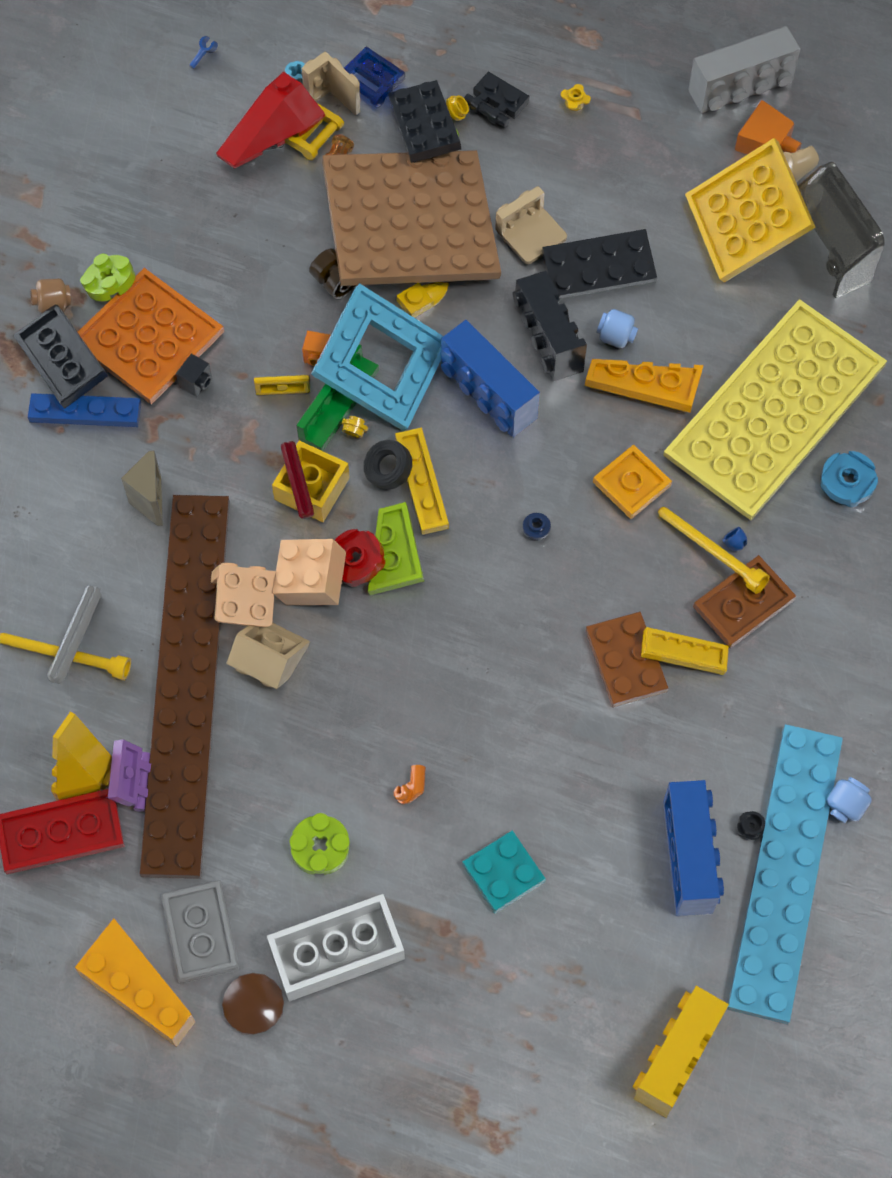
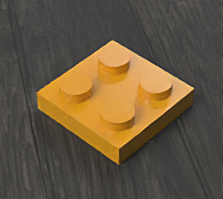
(632, 481)

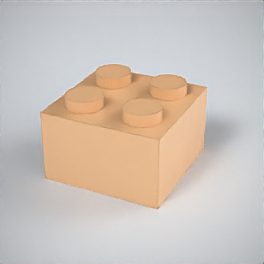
(309, 572)

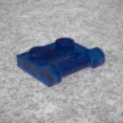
(377, 71)

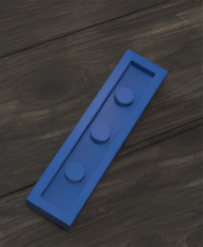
(85, 411)

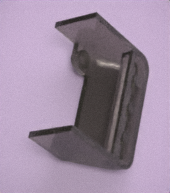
(844, 228)

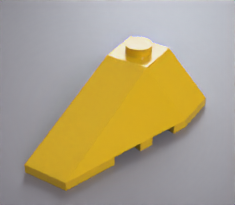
(81, 760)

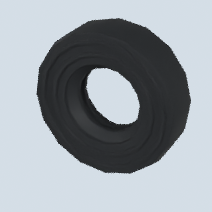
(375, 456)

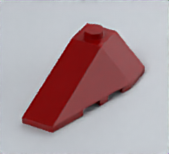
(276, 115)

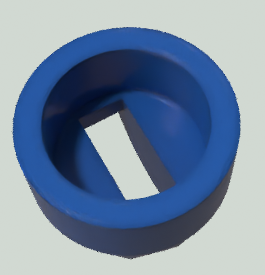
(735, 539)

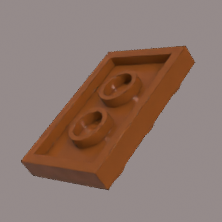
(736, 610)
(619, 660)

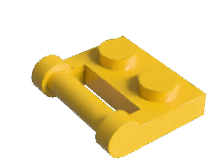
(310, 150)

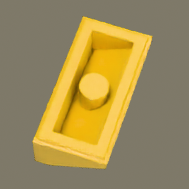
(282, 384)

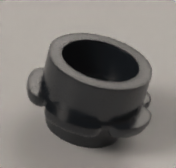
(754, 818)

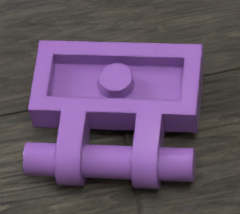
(129, 775)

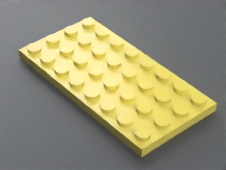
(774, 409)

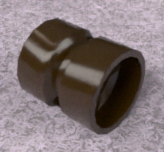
(326, 272)

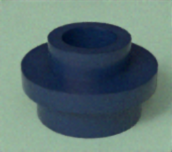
(536, 533)

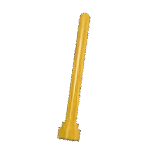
(754, 579)
(117, 666)

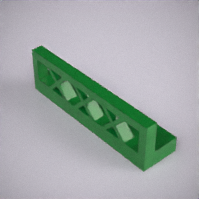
(330, 407)

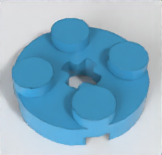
(844, 492)

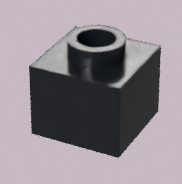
(194, 375)

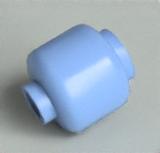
(617, 328)
(849, 800)

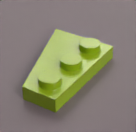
(400, 550)

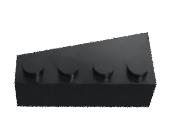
(552, 331)

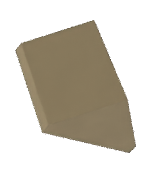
(144, 488)

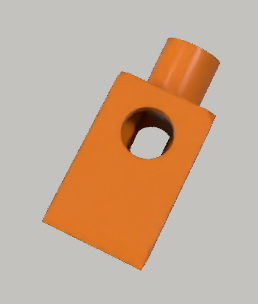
(763, 126)

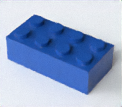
(489, 379)
(692, 848)

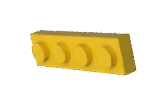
(423, 483)

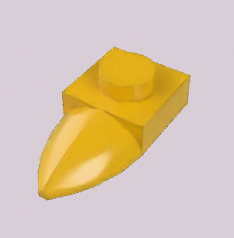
(421, 298)

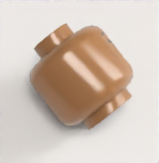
(50, 292)

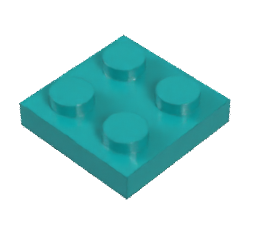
(503, 871)

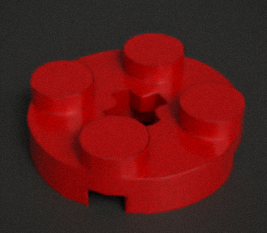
(371, 560)

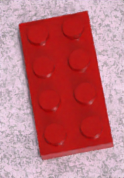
(59, 831)

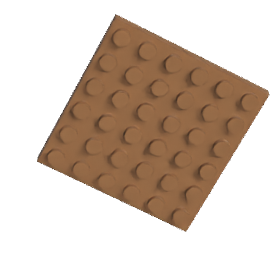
(409, 218)

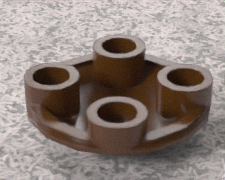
(253, 1003)

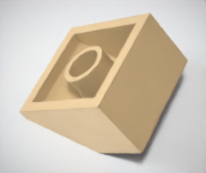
(267, 653)

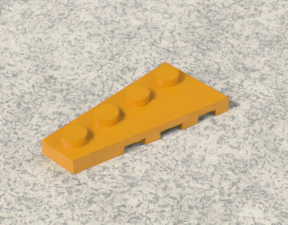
(661, 385)

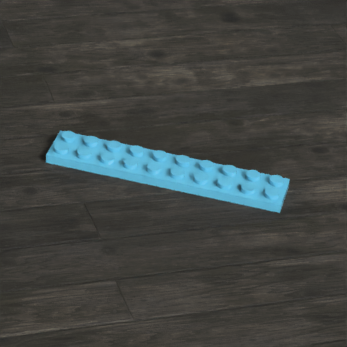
(785, 875)

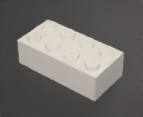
(336, 947)

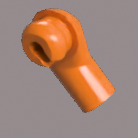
(414, 788)

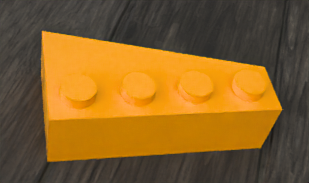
(132, 982)

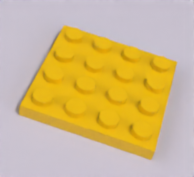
(749, 210)

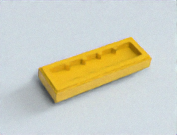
(684, 651)

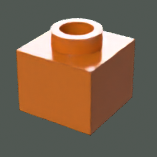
(313, 346)

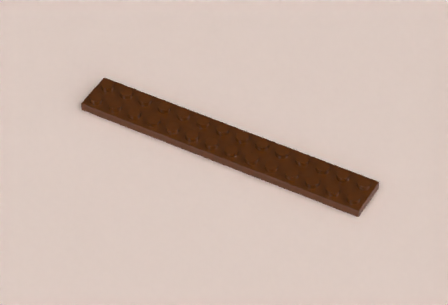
(185, 691)

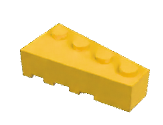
(680, 1051)

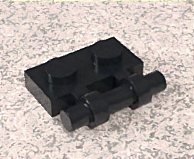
(499, 94)

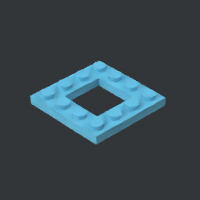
(336, 371)

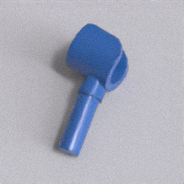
(203, 50)

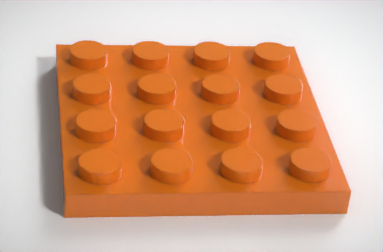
(148, 335)

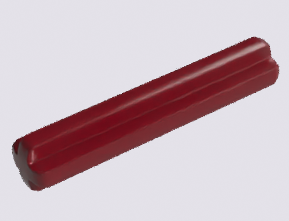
(297, 479)

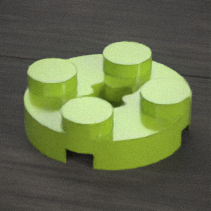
(108, 277)
(320, 827)

